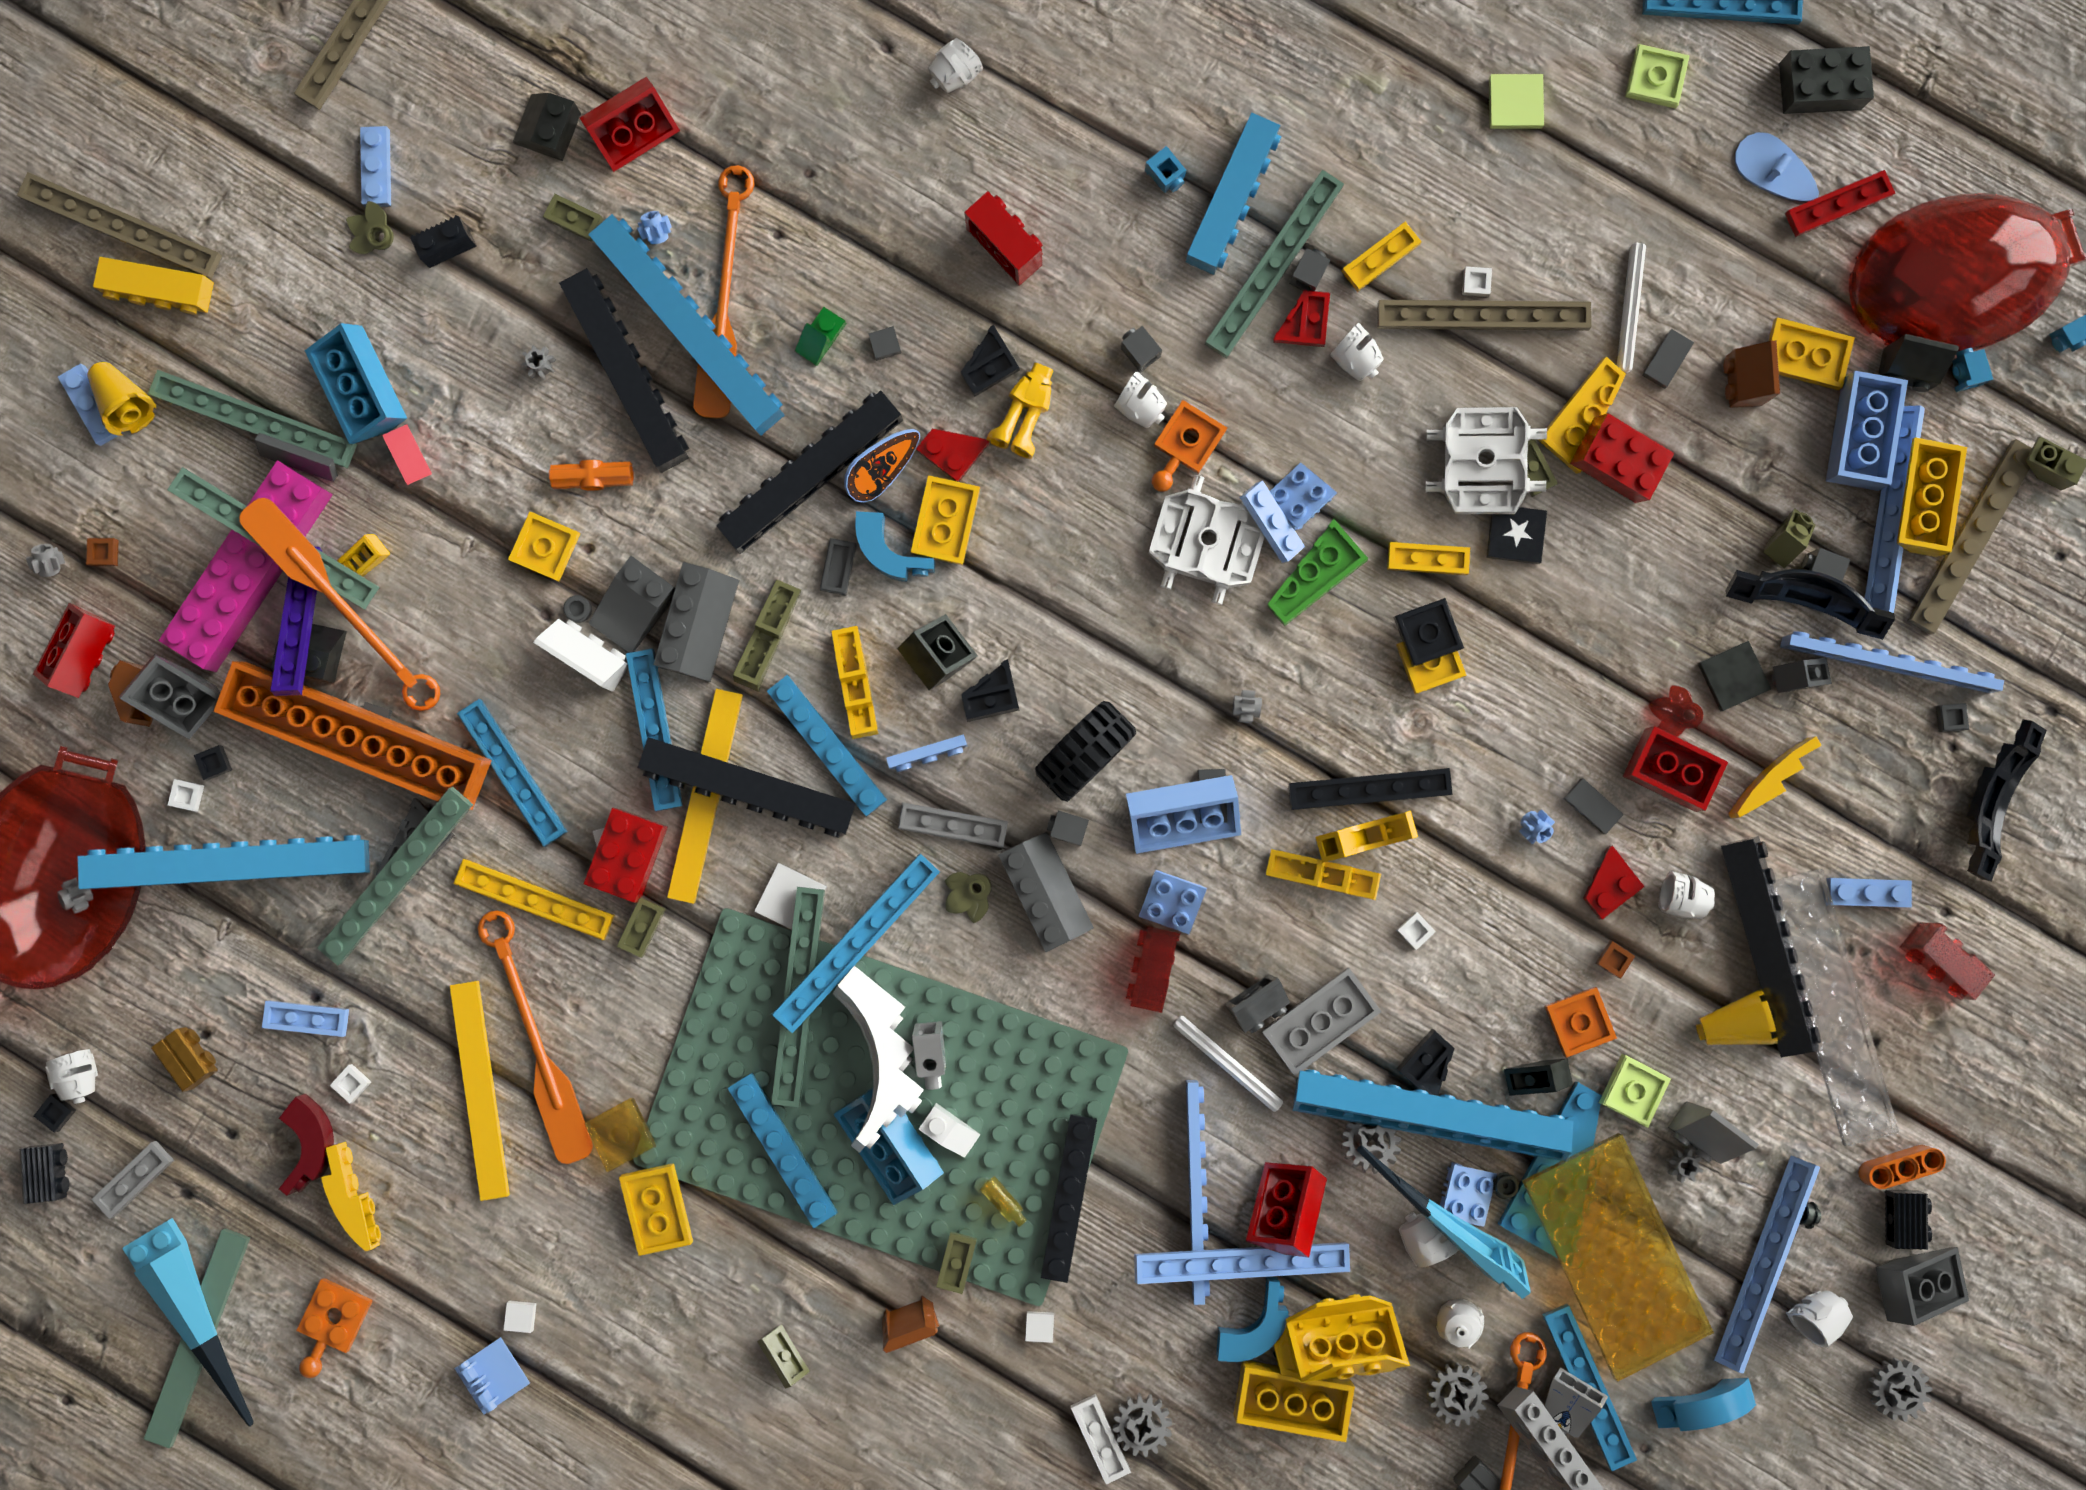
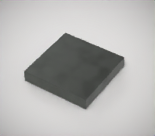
(1734, 676)

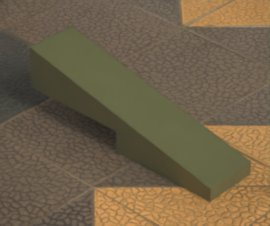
(766, 636)

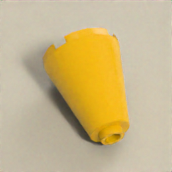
(119, 400)
(1739, 1023)

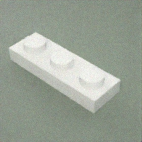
(1100, 1439)

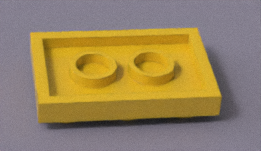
(1811, 353)
(945, 520)
(656, 1209)

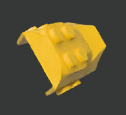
(1341, 1340)

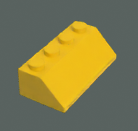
(1931, 497)

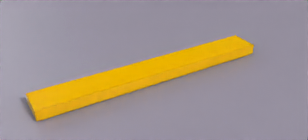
(701, 808)
(479, 1090)

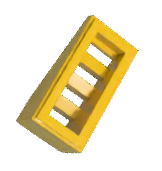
(371, 548)

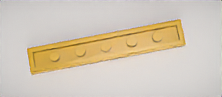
(534, 899)

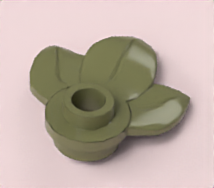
(368, 228)
(964, 896)

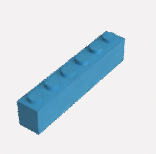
(1232, 194)

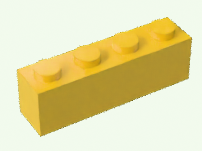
(153, 285)

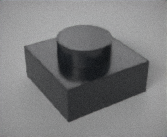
(213, 762)
(54, 1113)

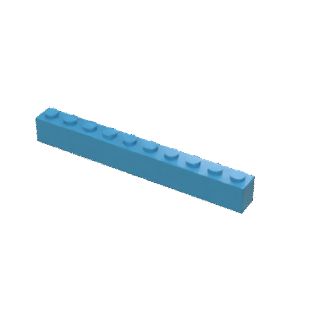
(686, 324)
(223, 864)
(1433, 1115)

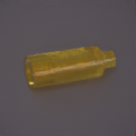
(1003, 1201)

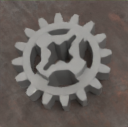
(1379, 1150)
(1897, 1376)
(1468, 1392)
(1152, 1429)

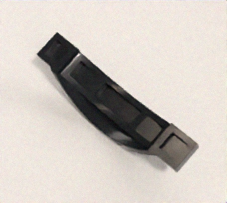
(1813, 591)
(1994, 794)

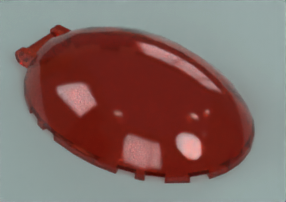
(1963, 270)
(44, 827)

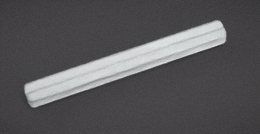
(1631, 307)
(1227, 1063)

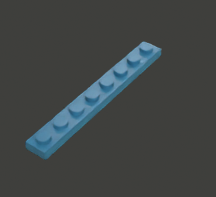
(855, 943)

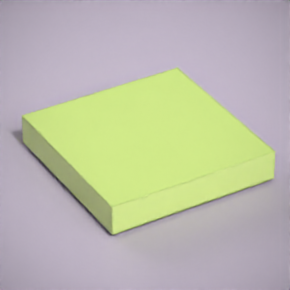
(1657, 76)
(1516, 101)
(1634, 1090)

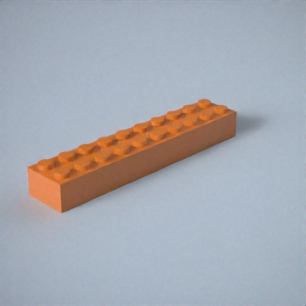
(351, 735)

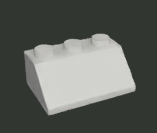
(584, 653)

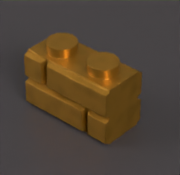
(185, 1058)

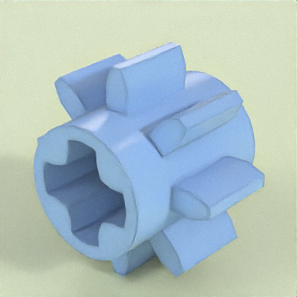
(654, 227)
(1537, 826)

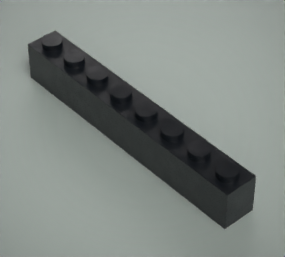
(624, 370)
(809, 472)
(747, 786)
(1770, 946)

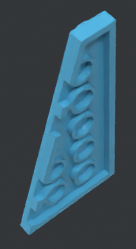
(1520, 1216)

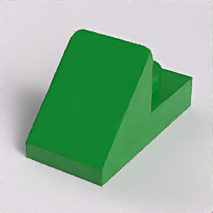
(819, 336)

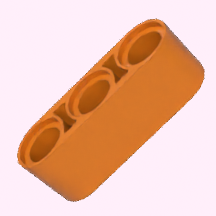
(1914, 1166)

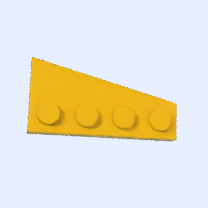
(1589, 401)

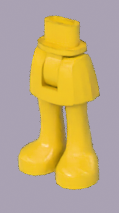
(1033, 394)

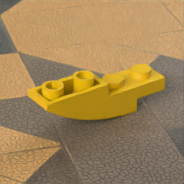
(351, 1209)

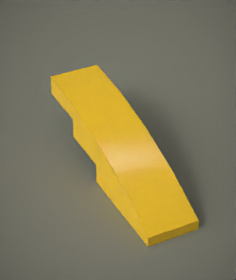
(854, 682)
(1768, 782)
(1323, 875)

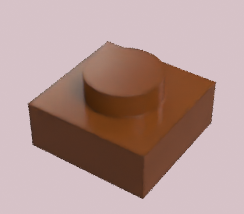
(102, 552)
(1615, 959)

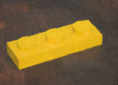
(1381, 256)
(1428, 558)

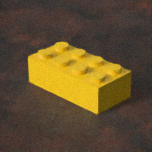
(1293, 1406)

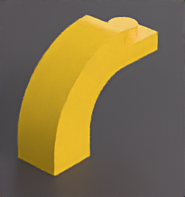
(1366, 836)

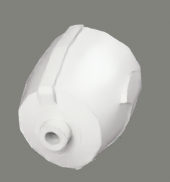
(954, 66)
(1358, 354)
(1141, 402)
(1685, 896)
(72, 1075)
(1424, 1241)
(1821, 1317)
(1460, 1322)

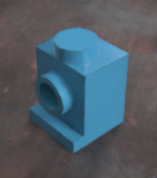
(1166, 162)
(2070, 336)
(1971, 369)

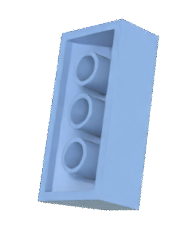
(1172, 814)

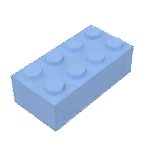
(1866, 431)

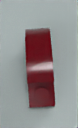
(315, 1134)

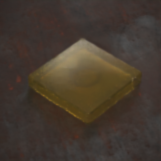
(620, 1134)

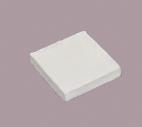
(780, 894)

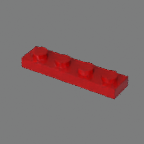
(1840, 203)

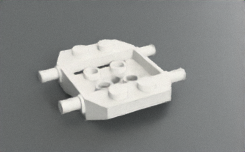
(1481, 430)
(1203, 560)

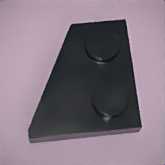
(989, 363)
(991, 695)
(1428, 1063)

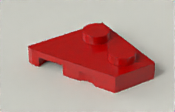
(1306, 321)
(952, 451)
(1611, 884)

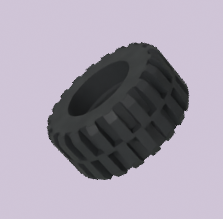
(1085, 751)

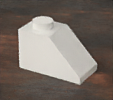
(949, 1131)

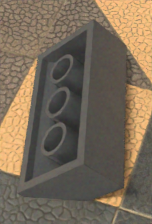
(696, 622)
(1046, 891)

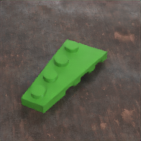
(1324, 567)

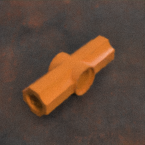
(591, 475)

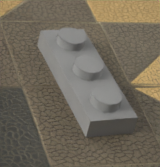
(132, 1179)

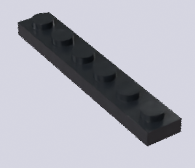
(1370, 789)
(1068, 1198)

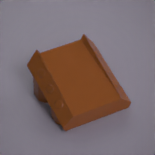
(909, 1324)

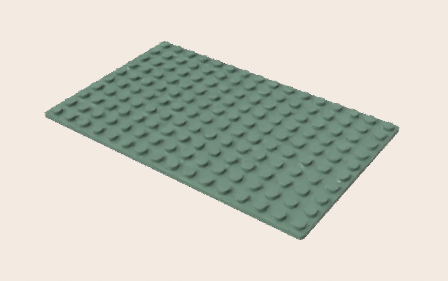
(1003, 1077)

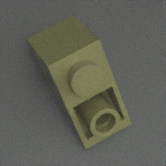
(2055, 464)
(1790, 538)

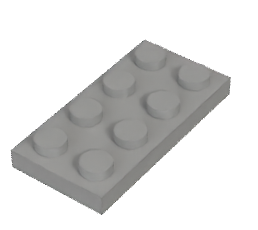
(1321, 1021)

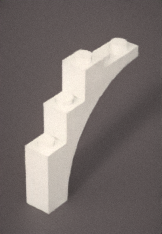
(878, 1017)

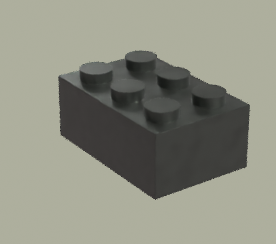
(1826, 80)

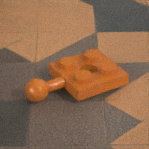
(1191, 455)
(319, 1326)

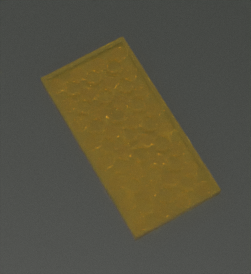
(1618, 1256)

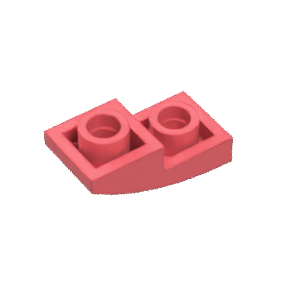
(407, 454)

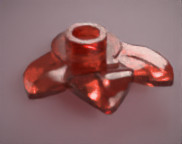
(1672, 711)

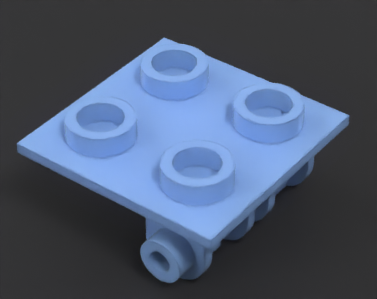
(1301, 495)
(1172, 902)
(1468, 1193)
(492, 1375)

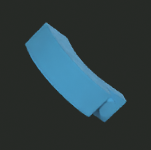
(871, 540)
(1259, 1337)
(1707, 1409)

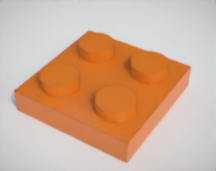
(1580, 1022)

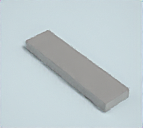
(952, 825)

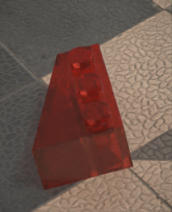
(1946, 960)
(1152, 968)

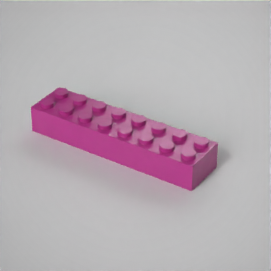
(240, 576)

